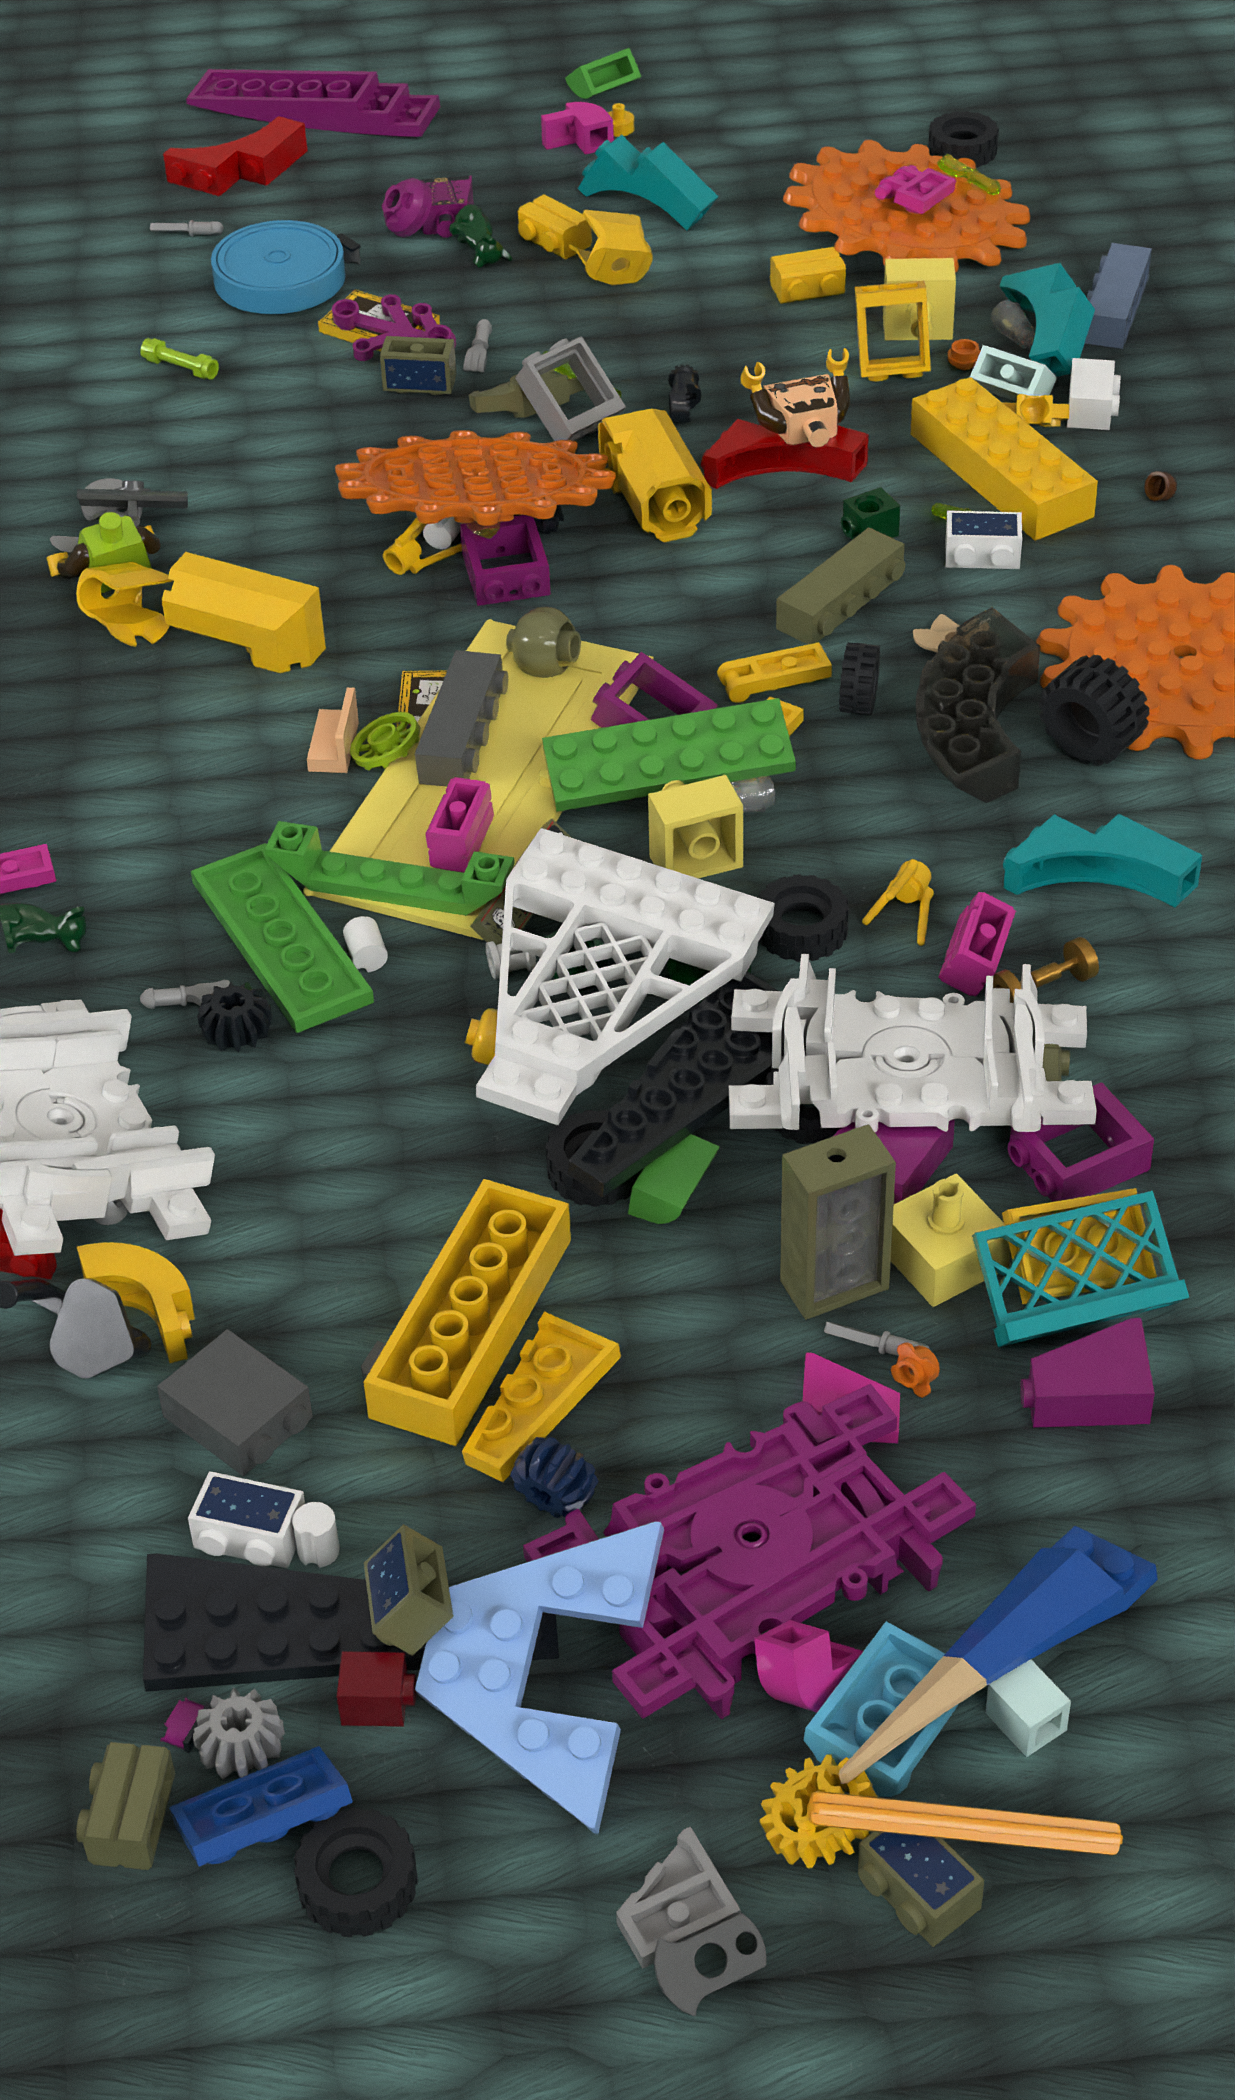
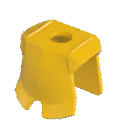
(620, 250)
(123, 610)

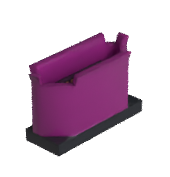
(182, 1724)

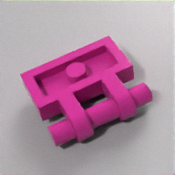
(916, 189)

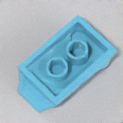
(864, 1700)

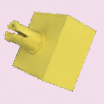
(940, 281)
(696, 827)
(935, 1239)

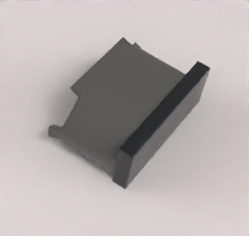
(350, 249)

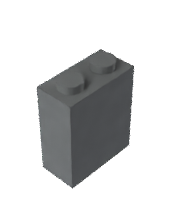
(235, 1402)

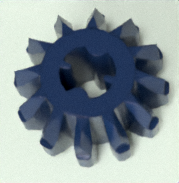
(554, 1477)

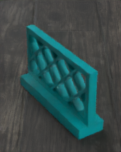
(1089, 1308)

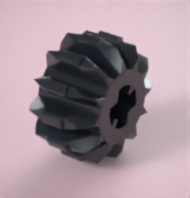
(234, 1016)

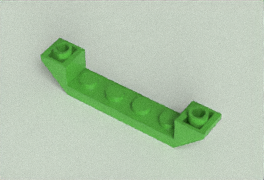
(300, 854)

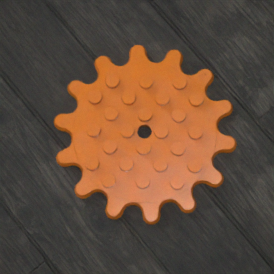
(957, 227)
(474, 477)
(1146, 634)

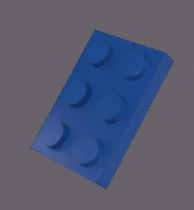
(260, 1806)

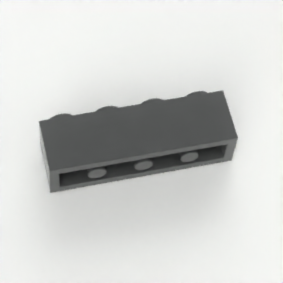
(461, 718)

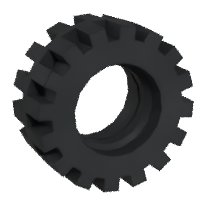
(859, 678)

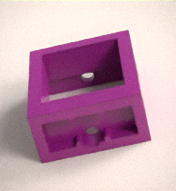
(513, 538)
(653, 680)
(1128, 1153)

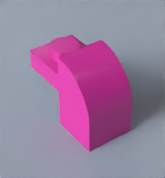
(579, 124)
(801, 1664)

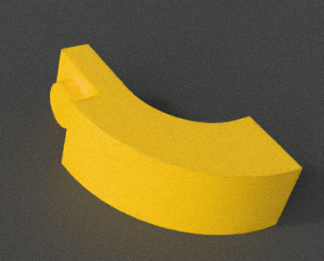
(147, 1284)

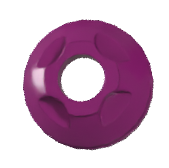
(407, 206)

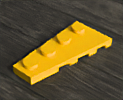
(547, 1384)

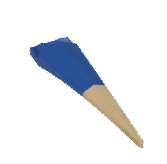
(1045, 1604)

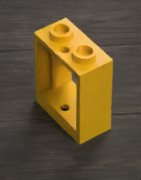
(893, 295)

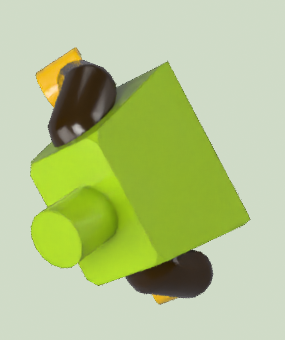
(106, 543)

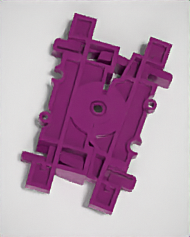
(823, 1527)

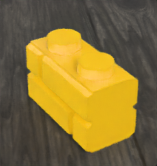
(554, 226)
(807, 275)

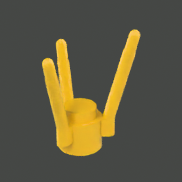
(405, 551)
(908, 886)

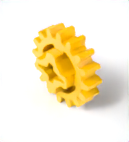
(790, 1809)

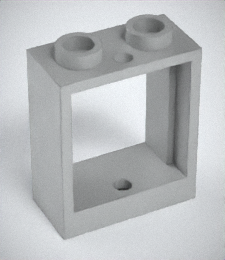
(589, 374)

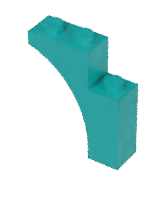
(652, 175)
(1060, 313)
(1116, 854)

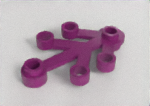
(347, 317)

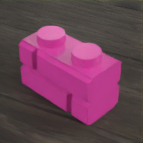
(459, 824)
(977, 943)

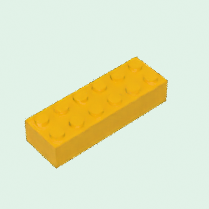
(1003, 457)
(468, 1312)

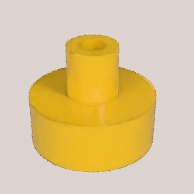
(622, 120)

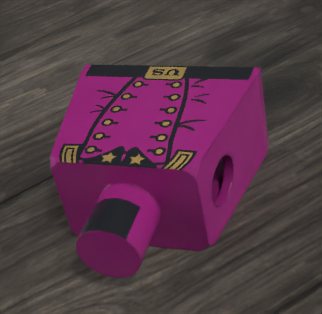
(448, 198)

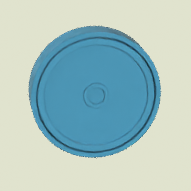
(278, 267)

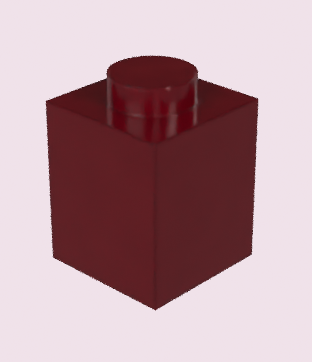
(374, 1689)

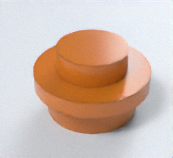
(963, 354)

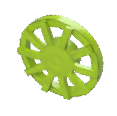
(384, 740)

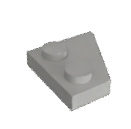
(676, 1900)

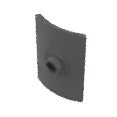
(132, 496)

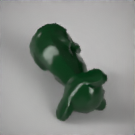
(477, 230)
(32, 924)

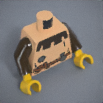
(803, 407)

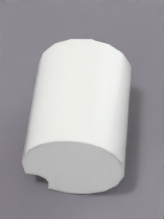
(442, 533)
(365, 943)
(316, 1534)

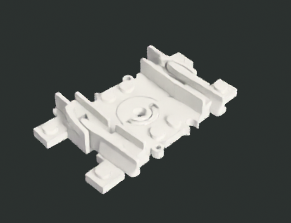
(953, 1051)
(81, 1133)

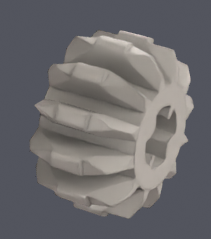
(238, 1733)

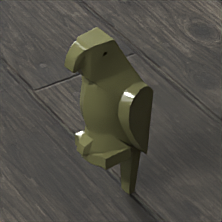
(512, 398)

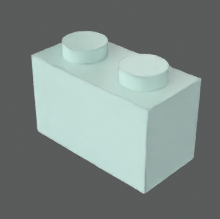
(1011, 375)

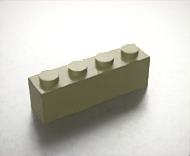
(840, 586)

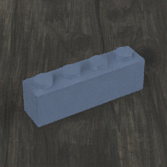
(1117, 294)

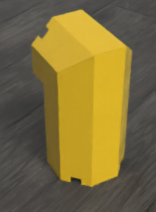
(655, 473)
(264, 613)

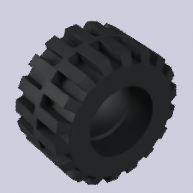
(1094, 710)

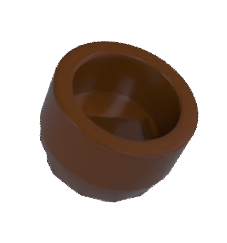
(1160, 486)

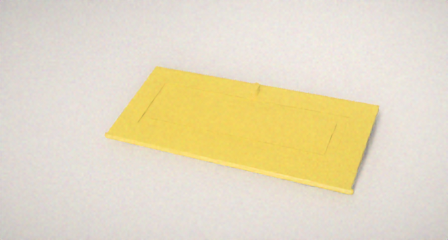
(399, 809)

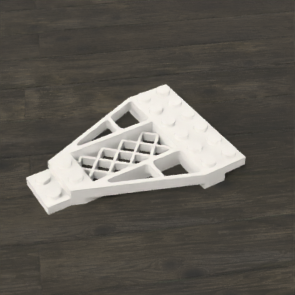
(612, 899)

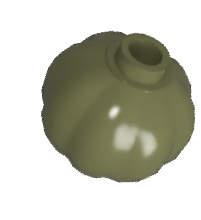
(543, 640)

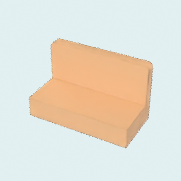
(333, 737)

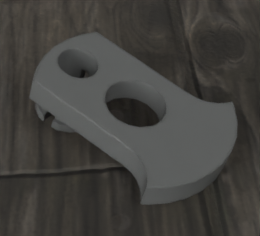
(677, 1970)

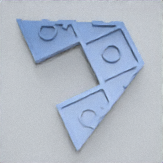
(484, 1654)

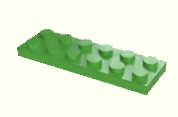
(647, 754)
(282, 938)

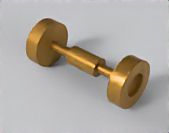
(1079, 959)

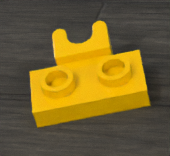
(1039, 410)

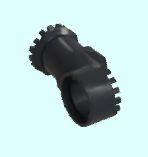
(684, 393)

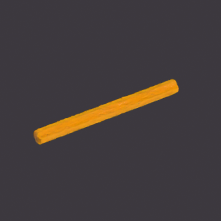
(964, 1823)

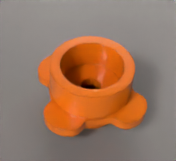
(915, 1368)

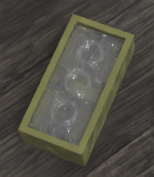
(836, 1221)

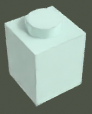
(1028, 1707)

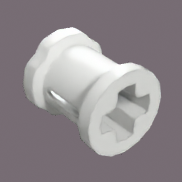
(517, 961)

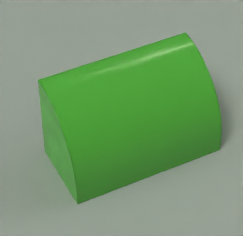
(604, 74)
(671, 1180)

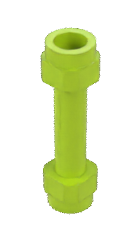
(202, 365)

